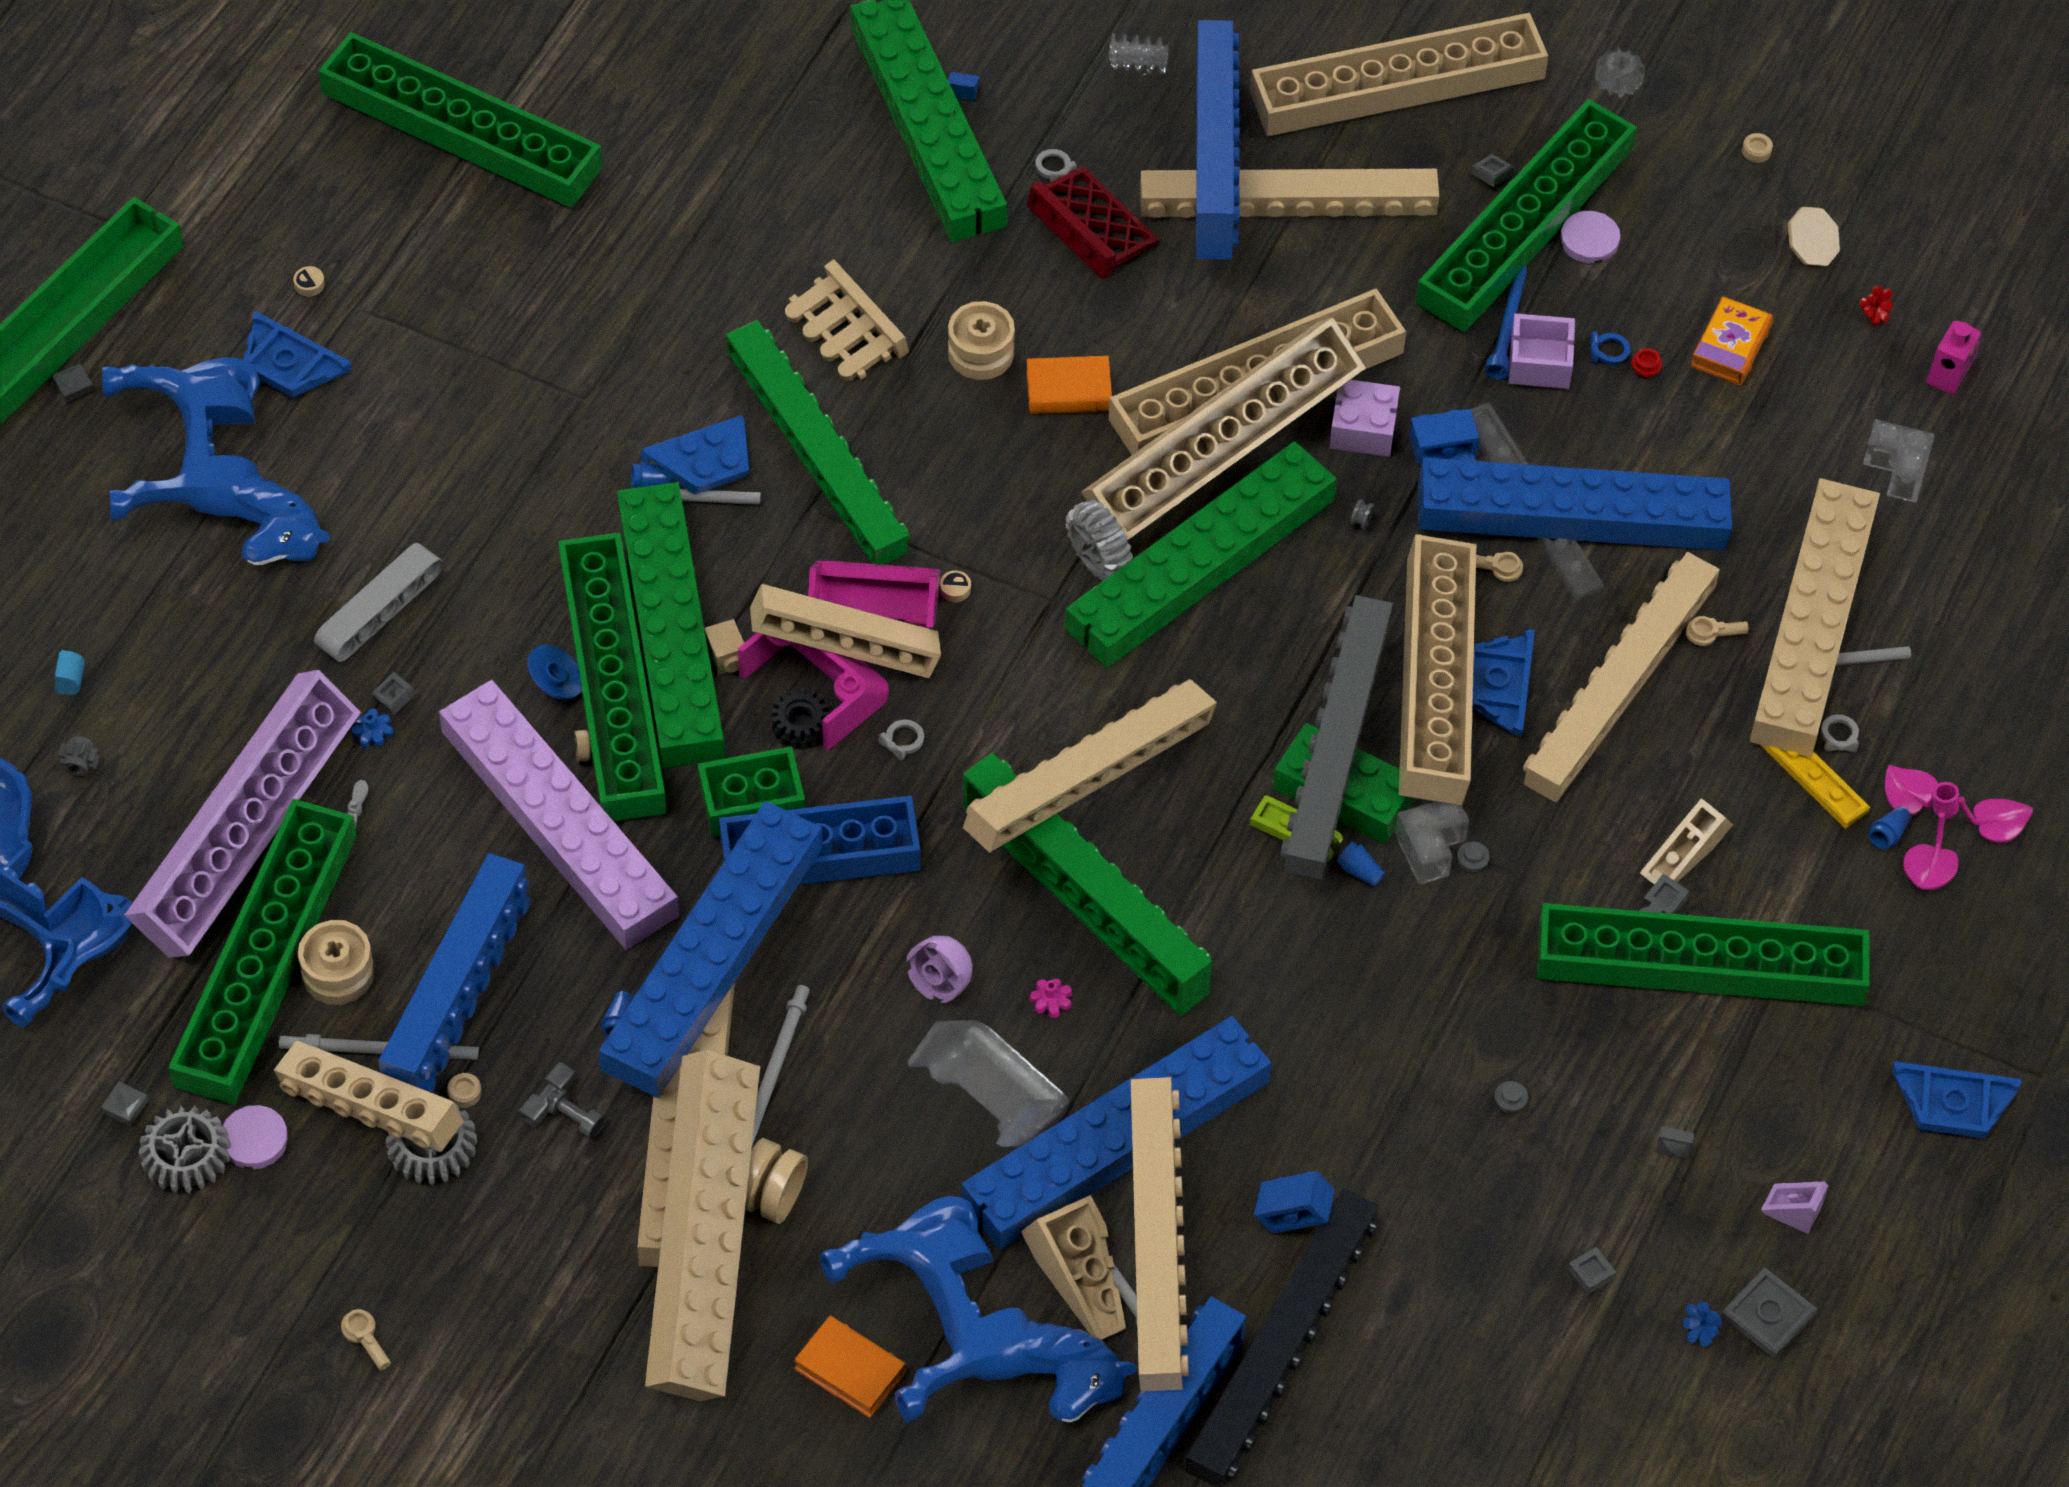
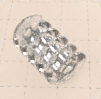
(1138, 54)

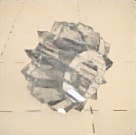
(1619, 72)

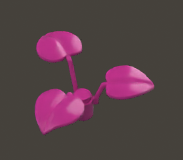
(1935, 867)

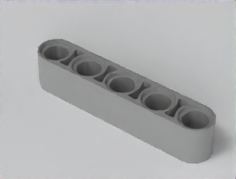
(378, 602)

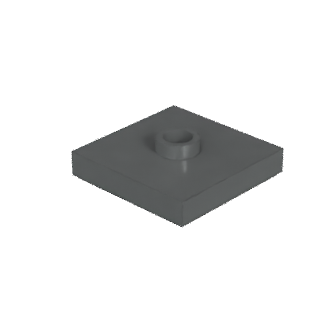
(1769, 1312)

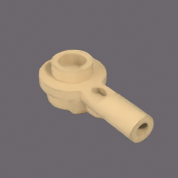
(1505, 565)
(1704, 630)
(359, 1327)

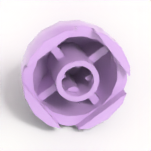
(940, 968)

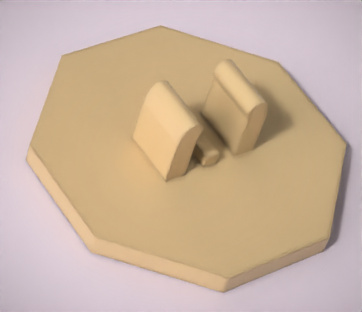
(1813, 236)

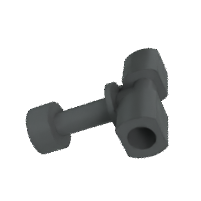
(555, 1100)

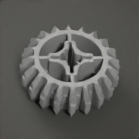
(1098, 538)
(197, 1161)
(434, 1164)

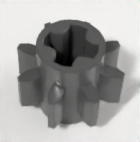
(78, 756)

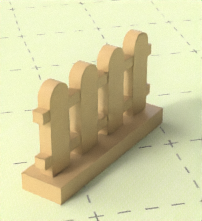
(843, 309)

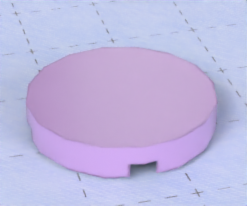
(1590, 237)
(256, 1136)

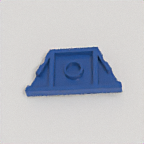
(289, 359)
(704, 456)
(1502, 680)
(1954, 1099)

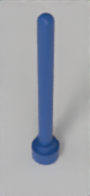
(1498, 363)

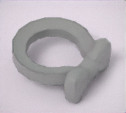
(1052, 175)
(885, 739)
(1830, 743)

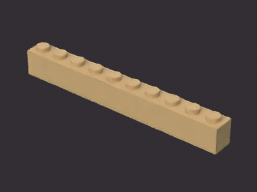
(1301, 192)
(1620, 677)
(1088, 765)
(1156, 1235)

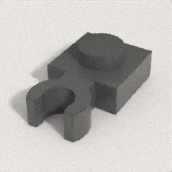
(1665, 896)

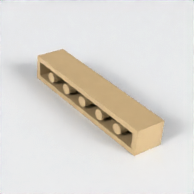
(845, 631)

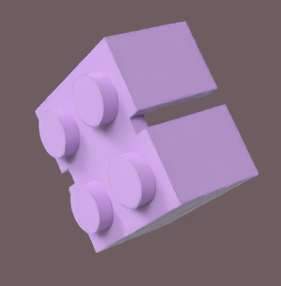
(1541, 351)
(1364, 418)

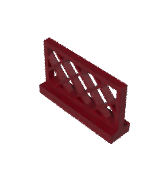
(1074, 229)

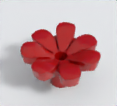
(1876, 305)

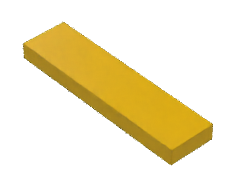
(1822, 784)

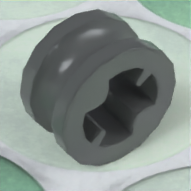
(1362, 514)

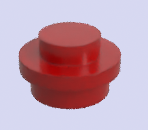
(1646, 363)

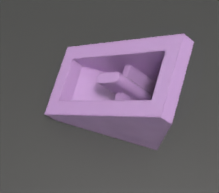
(1796, 1203)

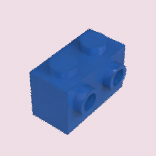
(1443, 435)
(1294, 1202)

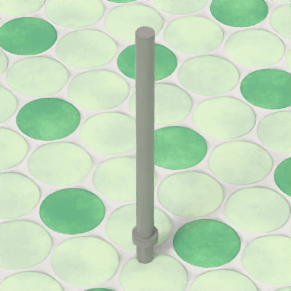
(795, 1008)

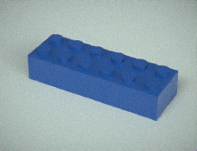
(856, 838)

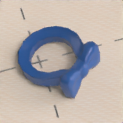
(1597, 355)

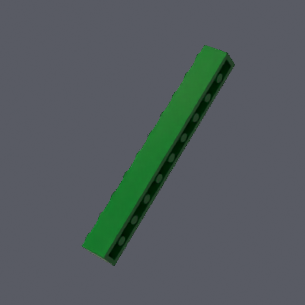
(817, 443)

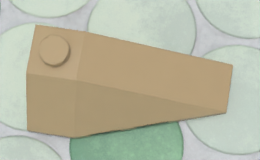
(1076, 1260)

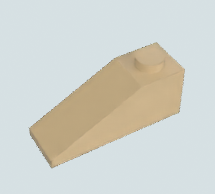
(1688, 843)

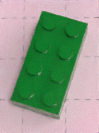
(1370, 795)

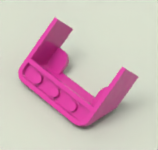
(879, 589)
(855, 682)

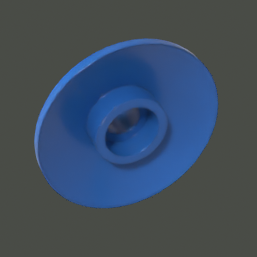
(554, 672)

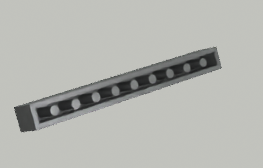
(1337, 738)

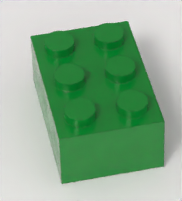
(745, 782)

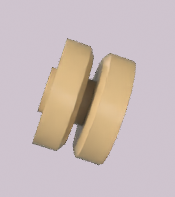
(981, 340)
(336, 962)
(774, 1180)

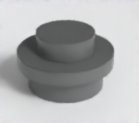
(1473, 857)
(1511, 1097)

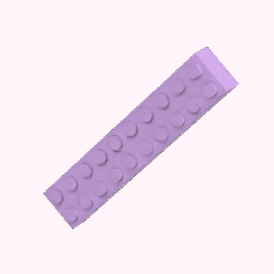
(242, 814)
(559, 814)

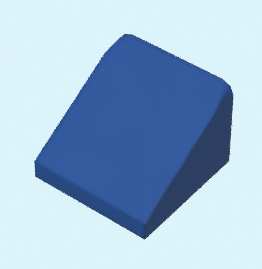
(964, 85)

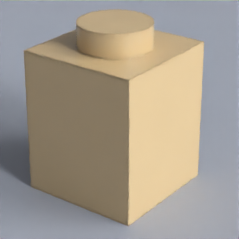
(723, 646)

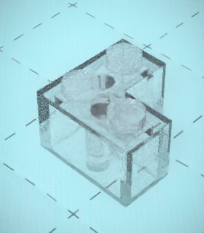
(1902, 452)
(1427, 833)

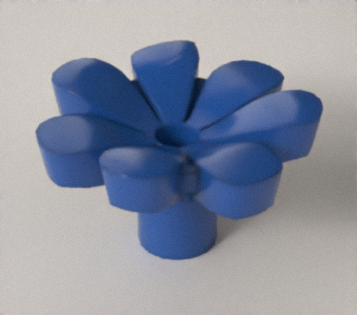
(372, 728)
(1702, 1323)

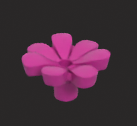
(1051, 996)

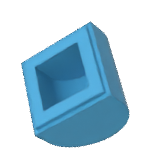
(69, 672)

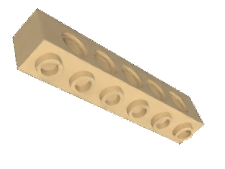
(368, 1096)

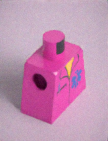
(1961, 347)

